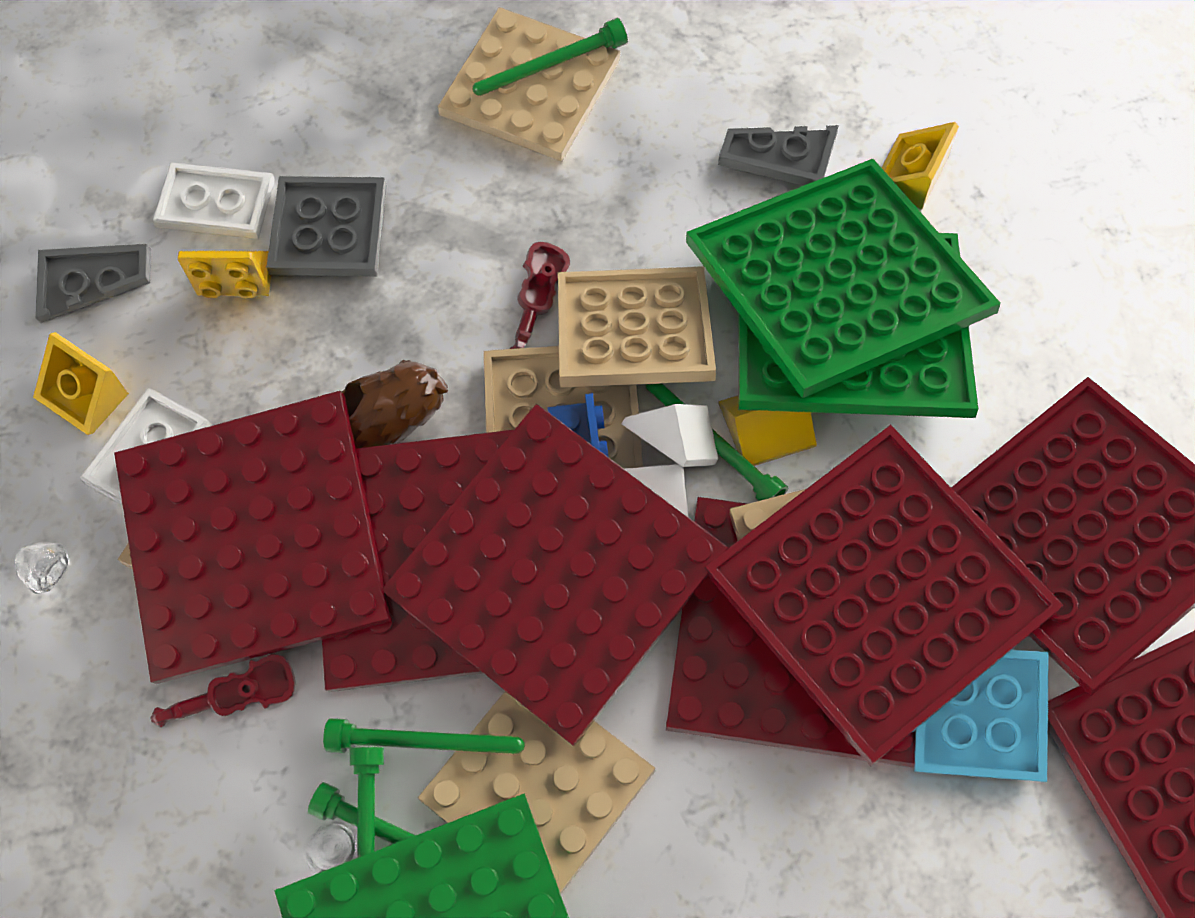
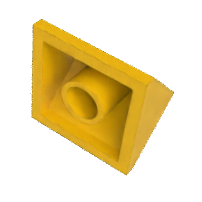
(919, 159)
(77, 385)
(767, 434)

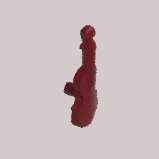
(538, 290)
(266, 682)

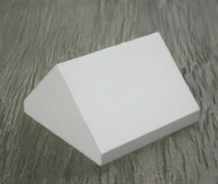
(678, 432)

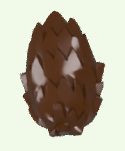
(393, 403)

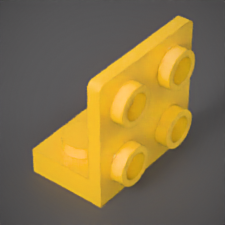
(227, 272)

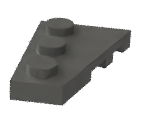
(784, 155)
(87, 275)

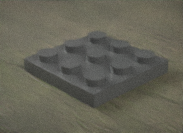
(327, 226)

